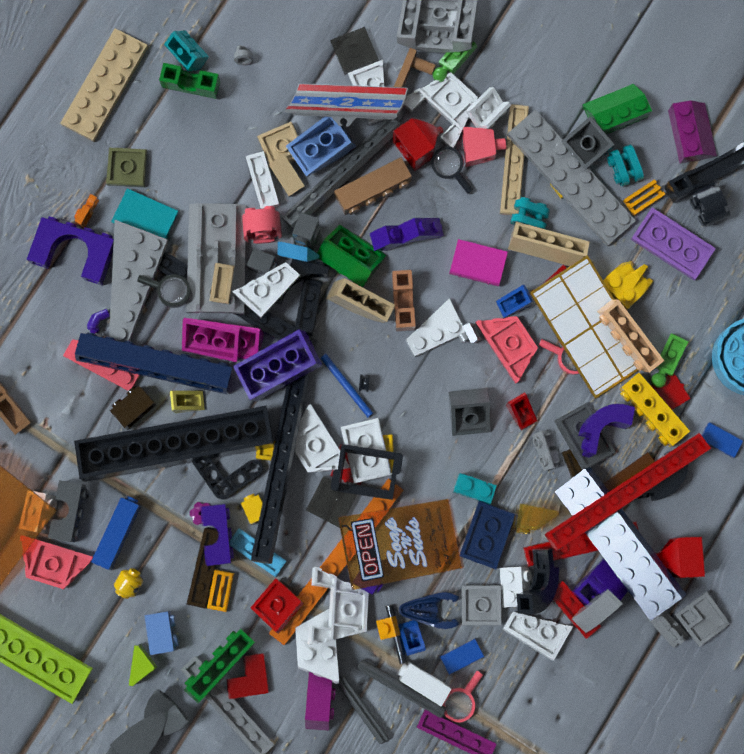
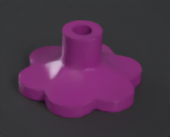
(195, 512)

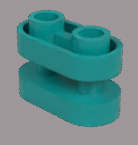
(621, 175)
(537, 210)

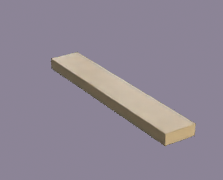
(513, 164)

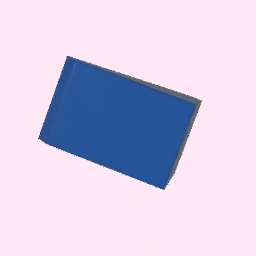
(514, 301)
(411, 637)

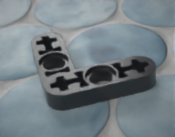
(228, 481)

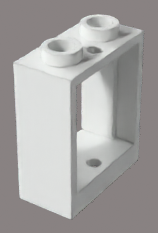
(424, 683)

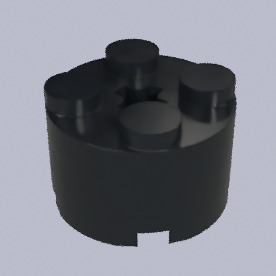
(710, 204)

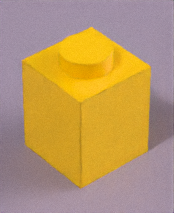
(252, 507)

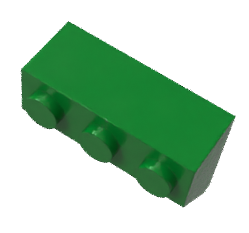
(618, 109)
(350, 255)

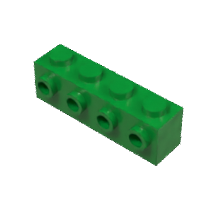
(214, 670)

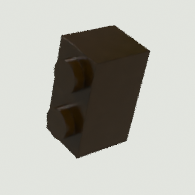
(132, 407)

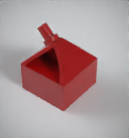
(416, 141)
(683, 557)

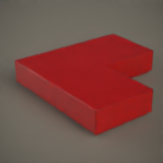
(254, 680)

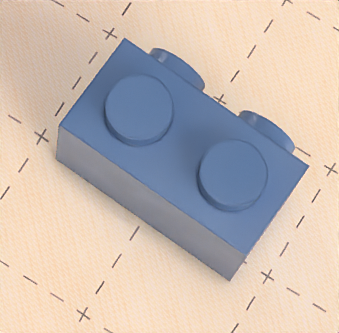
(161, 633)

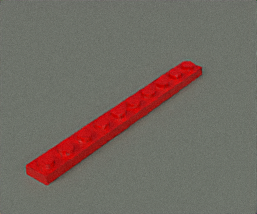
(627, 492)

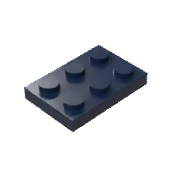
(487, 535)

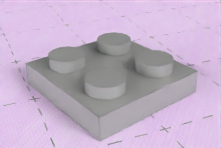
(481, 605)

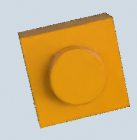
(388, 627)

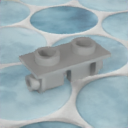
(547, 458)
(669, 629)

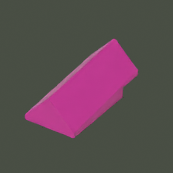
(220, 339)

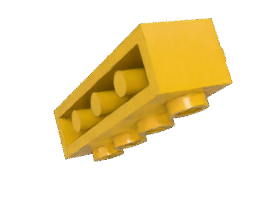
(654, 410)

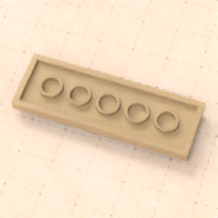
(104, 85)

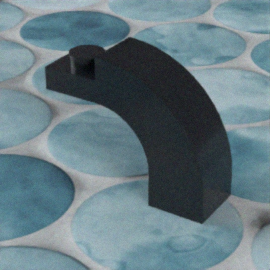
(667, 486)
(544, 584)

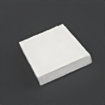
(366, 435)

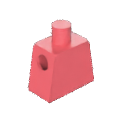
(480, 145)

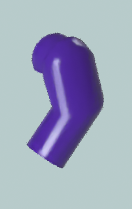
(95, 319)

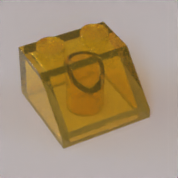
(531, 518)

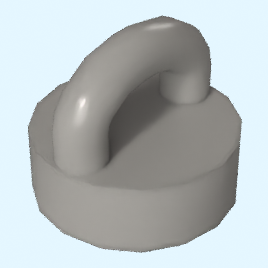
(243, 56)

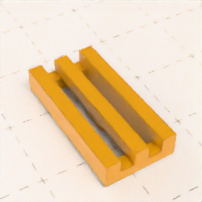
(656, 189)
(228, 590)

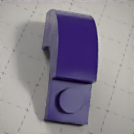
(612, 415)

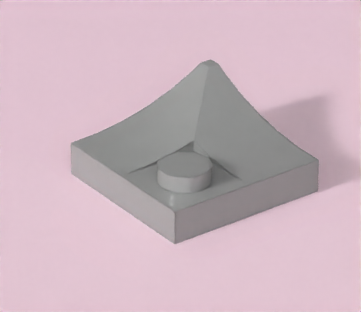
(702, 619)

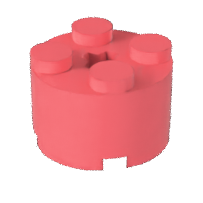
(261, 225)

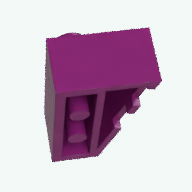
(319, 703)

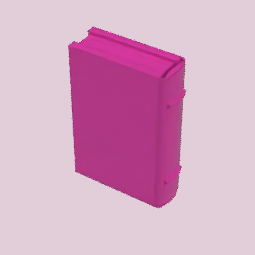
(478, 262)

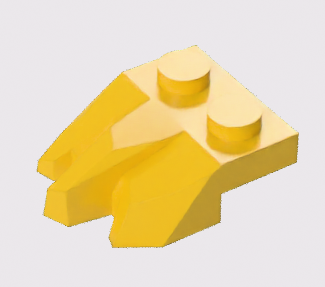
(627, 283)

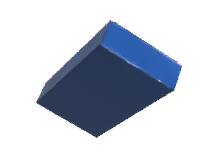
(721, 440)
(461, 656)

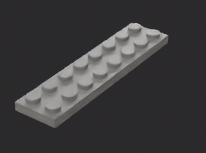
(575, 184)

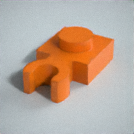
(85, 213)

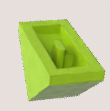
(141, 665)

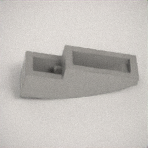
(596, 611)

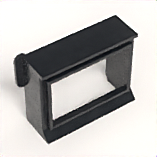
(336, 484)

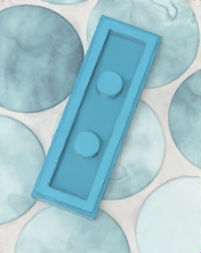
(244, 544)

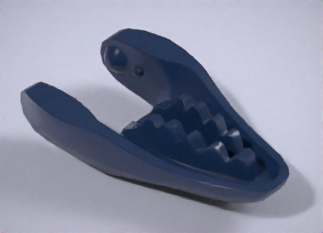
(427, 610)

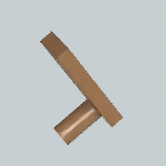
(412, 61)

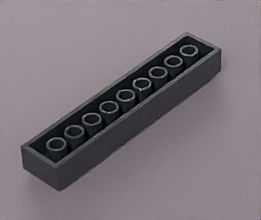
(174, 443)

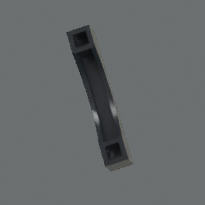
(699, 177)

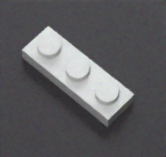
(262, 180)

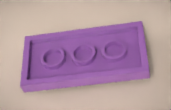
(673, 244)

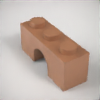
(403, 300)

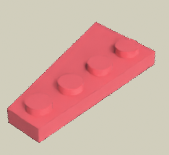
(123, 379)

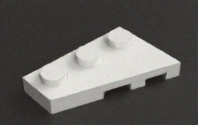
(538, 634)

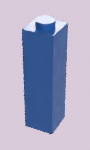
(116, 533)

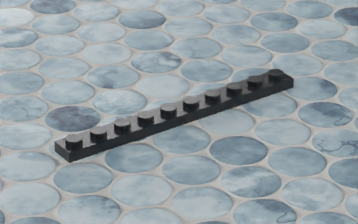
(268, 323)
(279, 471)

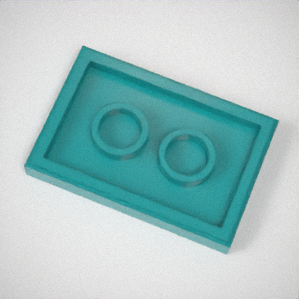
(145, 214)

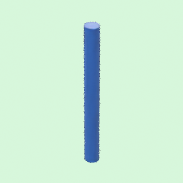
(346, 385)

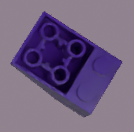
(597, 581)

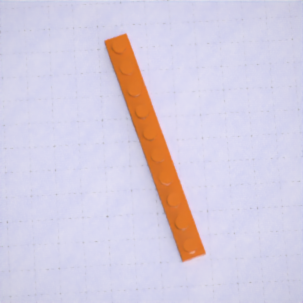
(333, 564)

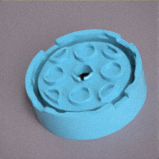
(729, 357)

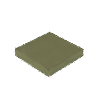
(126, 167)

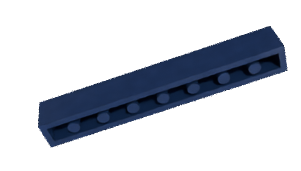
(153, 363)

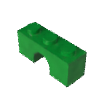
(200, 84)

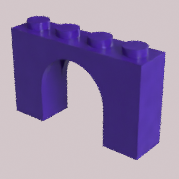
(52, 233)

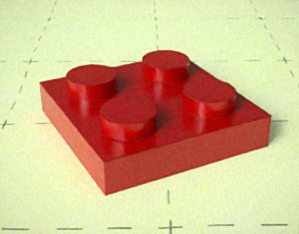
(277, 605)

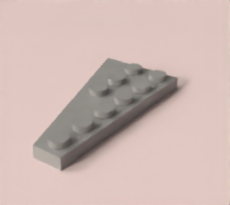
(133, 255)

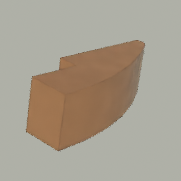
(11, 412)

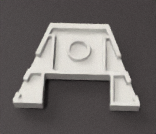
(450, 99)
(346, 611)

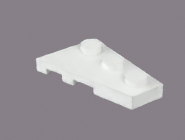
(369, 76)
(267, 289)
(436, 330)

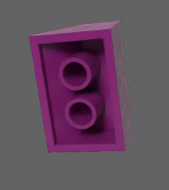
(691, 131)

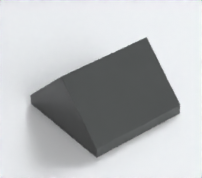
(588, 143)

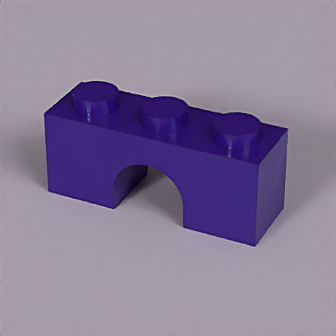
(220, 551)

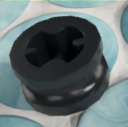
(364, 382)

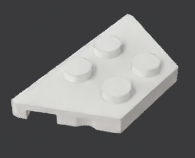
(315, 445)
(320, 657)

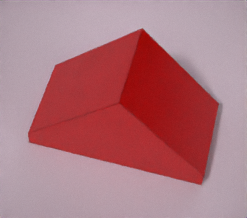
(521, 411)

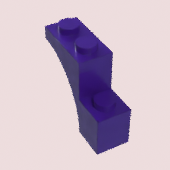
(407, 232)

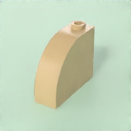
(360, 301)

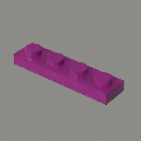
(455, 734)

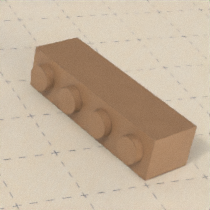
(373, 186)

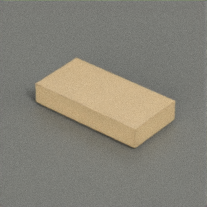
(286, 175)
(221, 283)

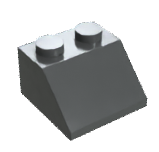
(469, 411)

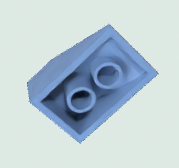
(320, 145)

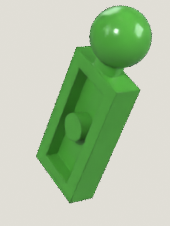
(451, 62)
(671, 354)

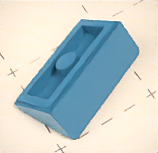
(296, 252)

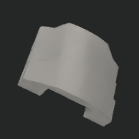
(437, 25)

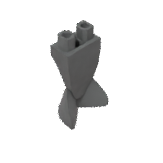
(161, 718)

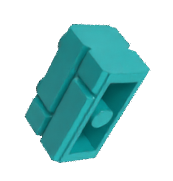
(186, 50)
(474, 488)

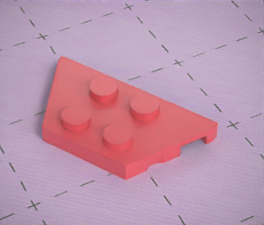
(510, 343)
(54, 564)

